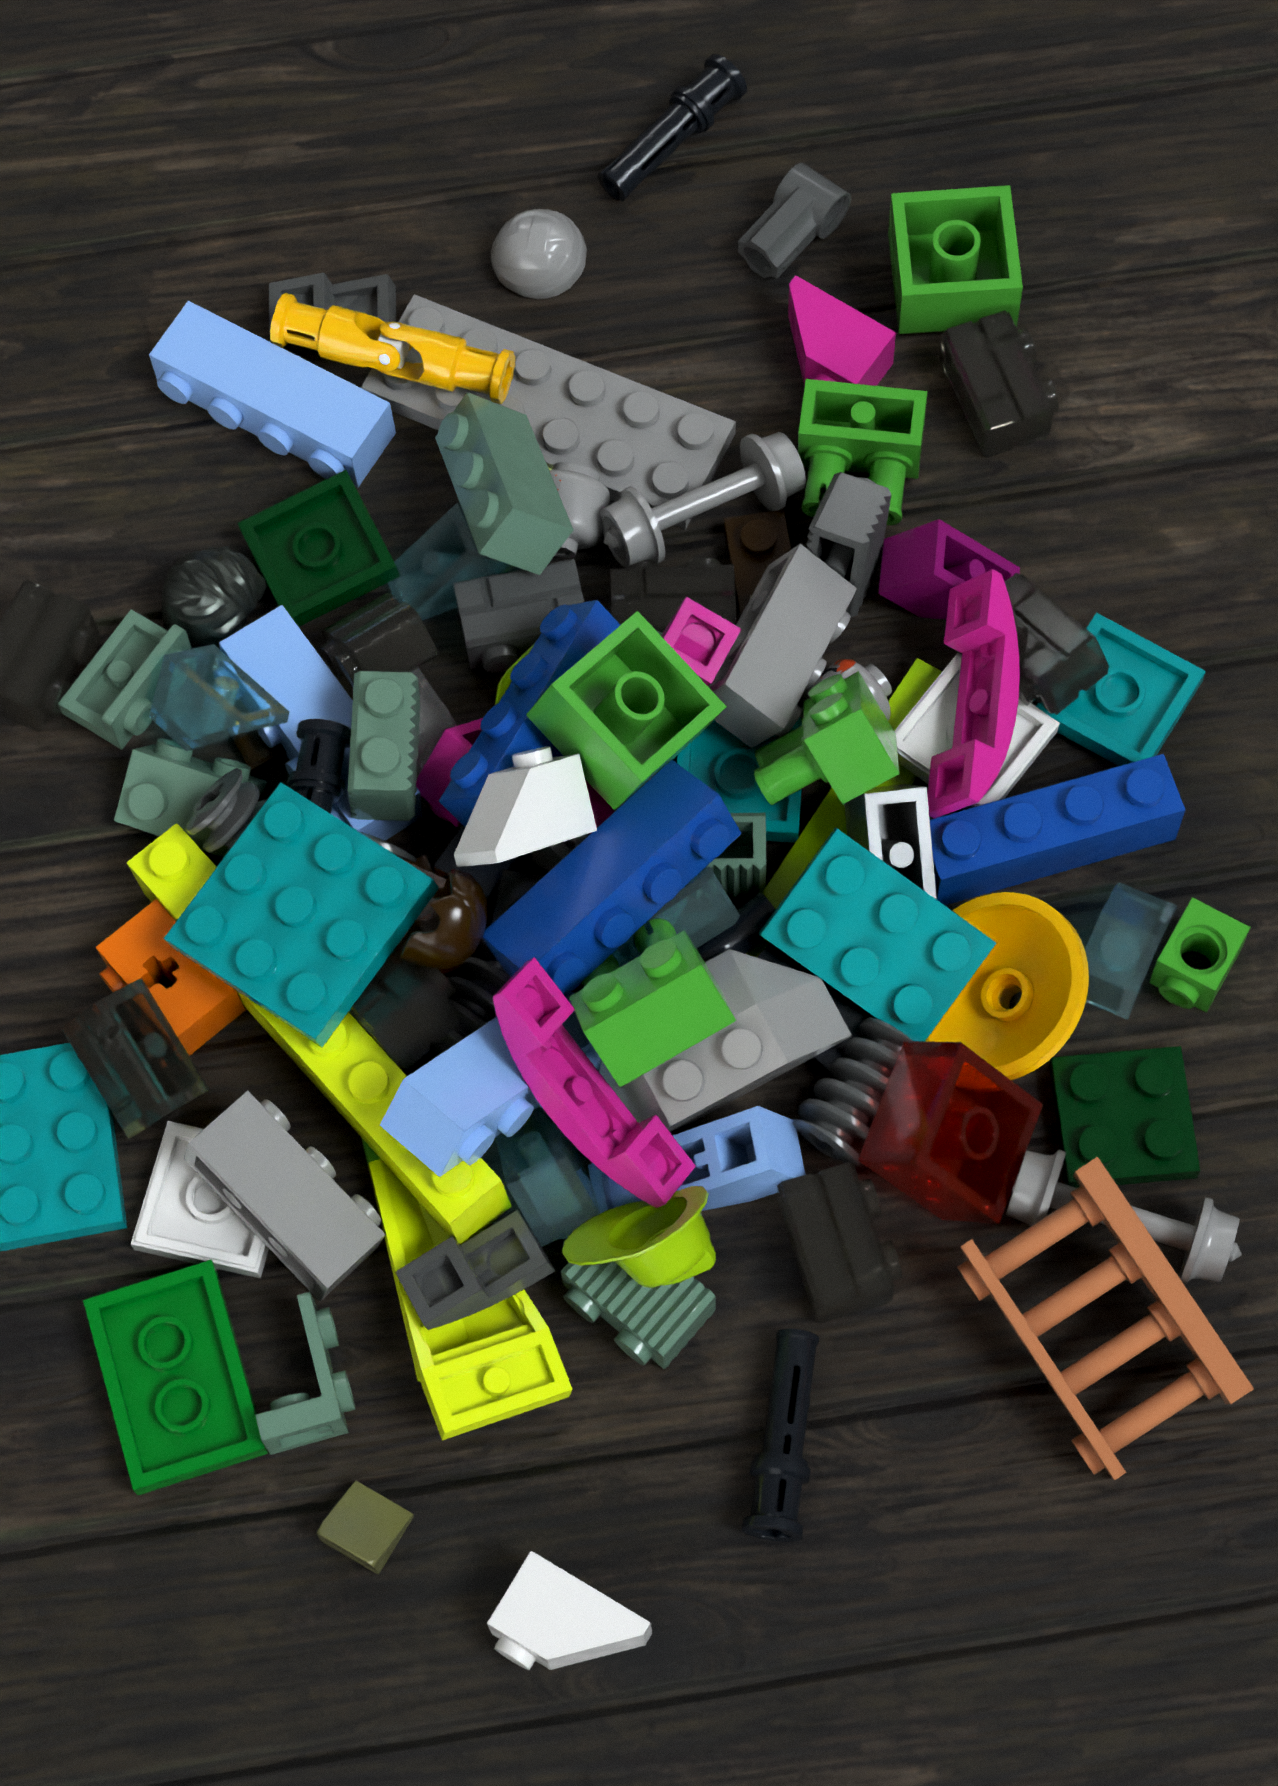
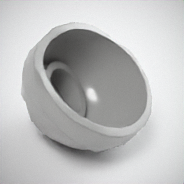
(539, 254)

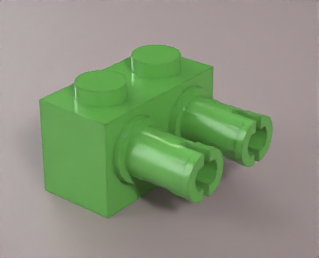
(860, 432)
(839, 741)
(651, 1004)

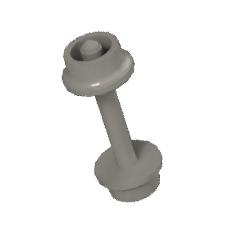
(769, 470)
(1207, 1243)

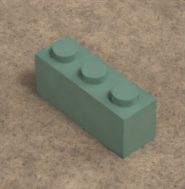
(503, 484)

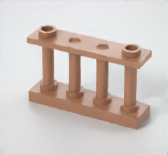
(1170, 1316)

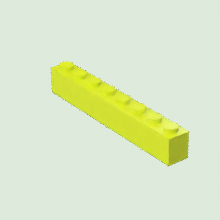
(346, 1070)

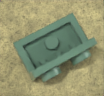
(120, 681)
(165, 786)

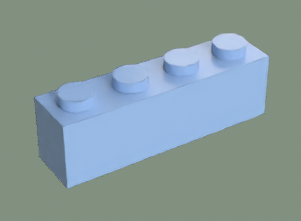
(272, 394)
(293, 673)
(466, 1098)

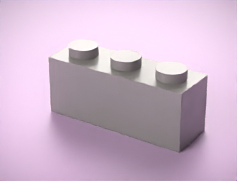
(781, 645)
(285, 1194)

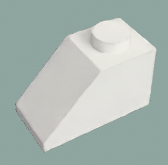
(527, 809)
(561, 1619)

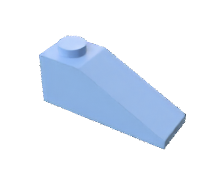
(733, 1157)

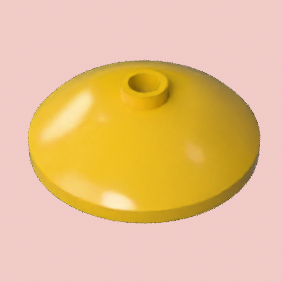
(1032, 955)

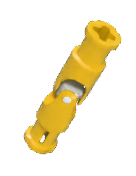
(370, 342)

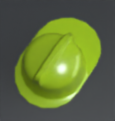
(647, 1241)

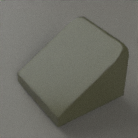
(365, 1527)

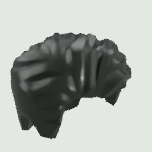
(210, 594)

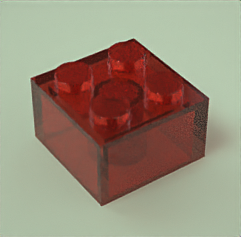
(951, 1131)

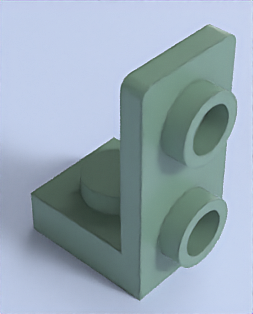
(297, 1418)

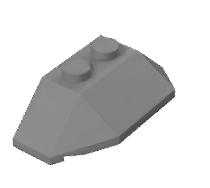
(778, 1025)

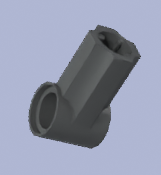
(801, 210)

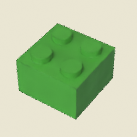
(953, 257)
(626, 709)

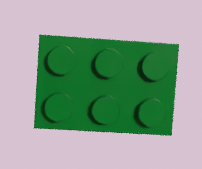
(174, 1377)

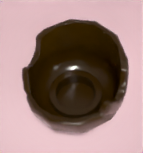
(455, 931)

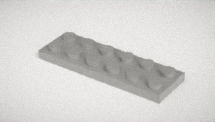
(575, 411)

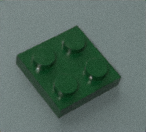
(319, 549)
(1127, 1113)

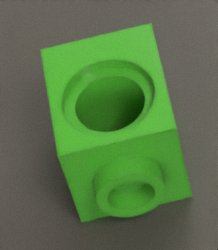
(1201, 931)

